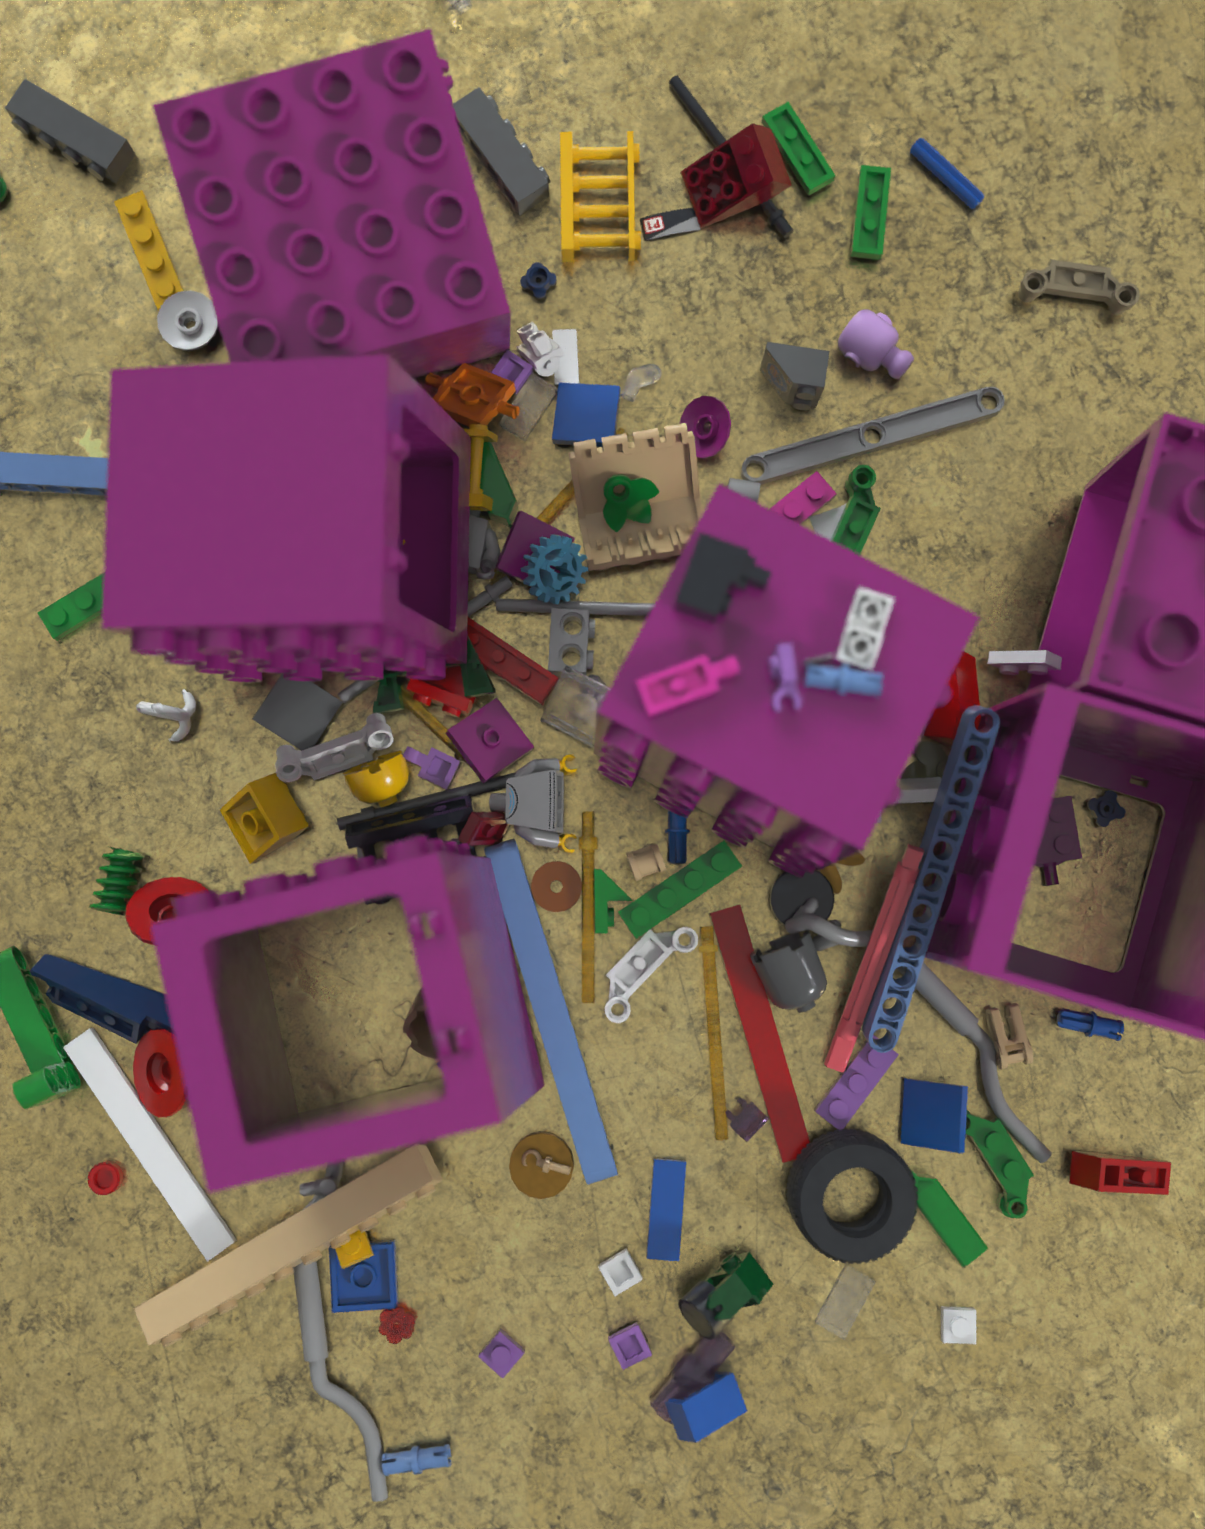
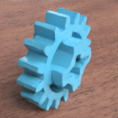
(543, 580)

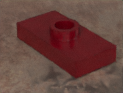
(484, 828)

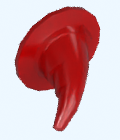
(155, 904)
(159, 1074)

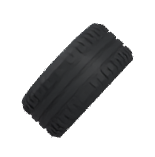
(876, 1231)

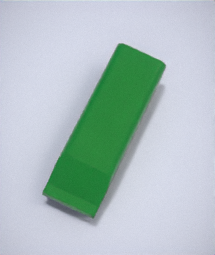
(495, 485)
(947, 1220)

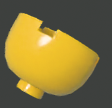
(379, 779)

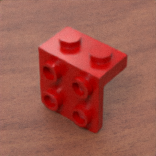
(443, 692)

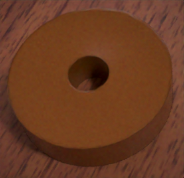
(560, 872)

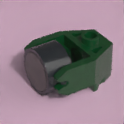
(722, 1294)

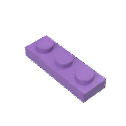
(854, 1085)

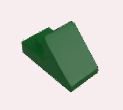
(606, 891)

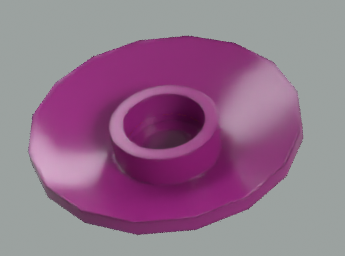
(699, 416)

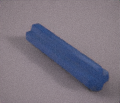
(947, 173)

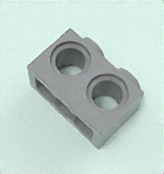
(562, 642)

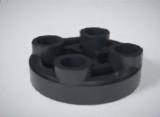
(791, 893)

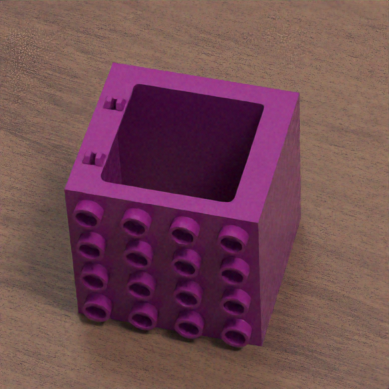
(340, 211)
(271, 517)
(1135, 579)
(1103, 745)
(789, 778)
(233, 1038)

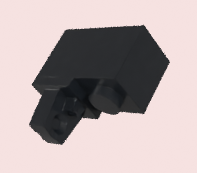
(713, 571)

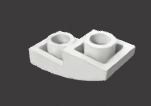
(864, 628)

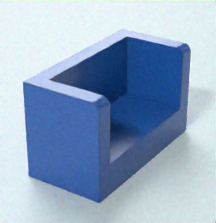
(707, 1408)

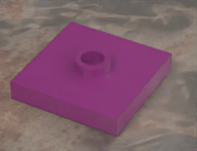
(523, 533)
(489, 740)

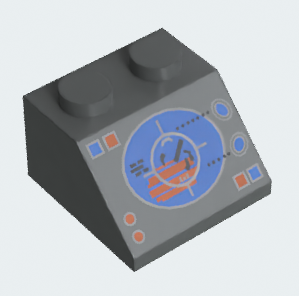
(795, 373)

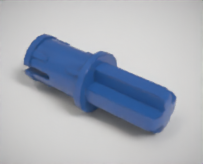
(677, 838)
(1090, 1024)

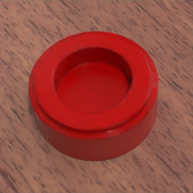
(105, 1177)

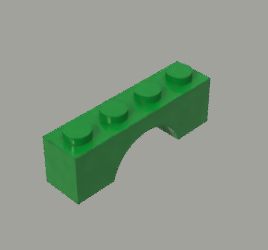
(679, 889)

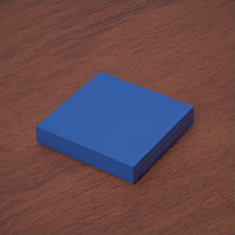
(585, 412)
(934, 1115)
(366, 1284)

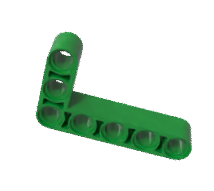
(36, 1035)

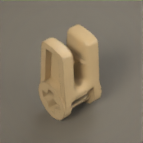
(645, 861)
(1017, 1041)

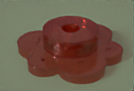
(395, 1332)

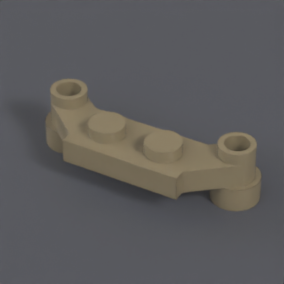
(1081, 282)

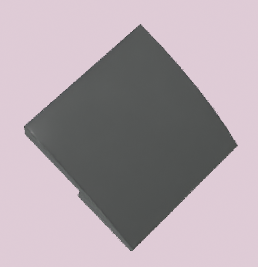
(297, 712)

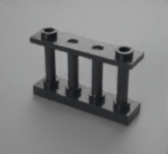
(405, 822)

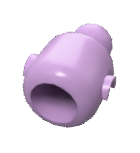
(872, 342)

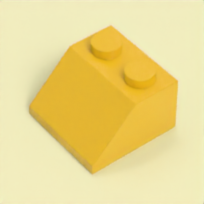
(263, 817)

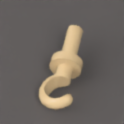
(546, 1163)

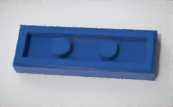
(666, 1209)

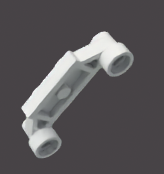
(336, 753)
(640, 964)

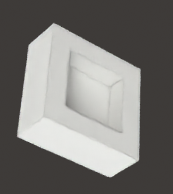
(620, 1272)
(958, 1325)

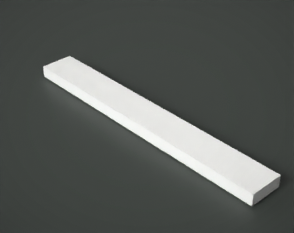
(150, 1144)

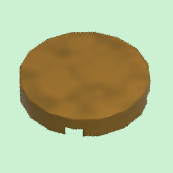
(531, 1178)

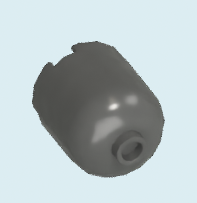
(791, 972)

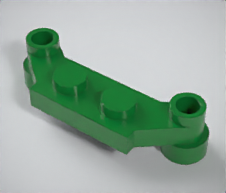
(859, 512)
(1004, 1161)

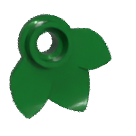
(630, 503)

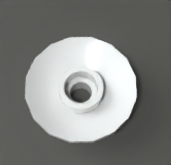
(180, 310)

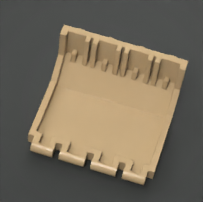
(676, 510)

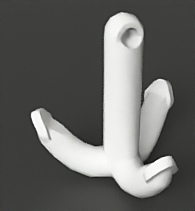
(168, 712)

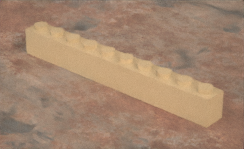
(288, 1245)

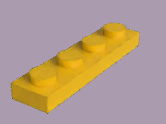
(149, 247)

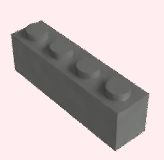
(70, 131)
(500, 151)

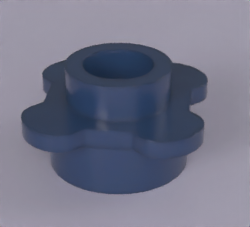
(536, 271)
(1097, 805)

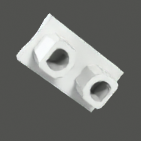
(539, 349)

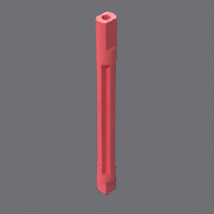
(874, 959)

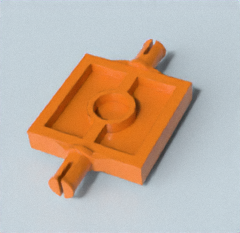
(473, 395)

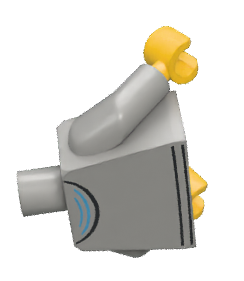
(536, 802)

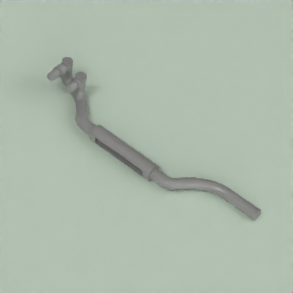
(944, 1002)
(316, 1348)

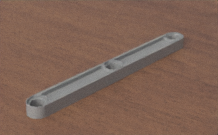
(893, 430)

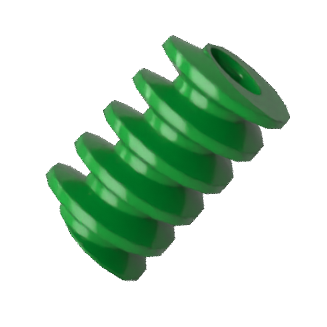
(117, 880)

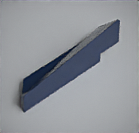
(104, 999)

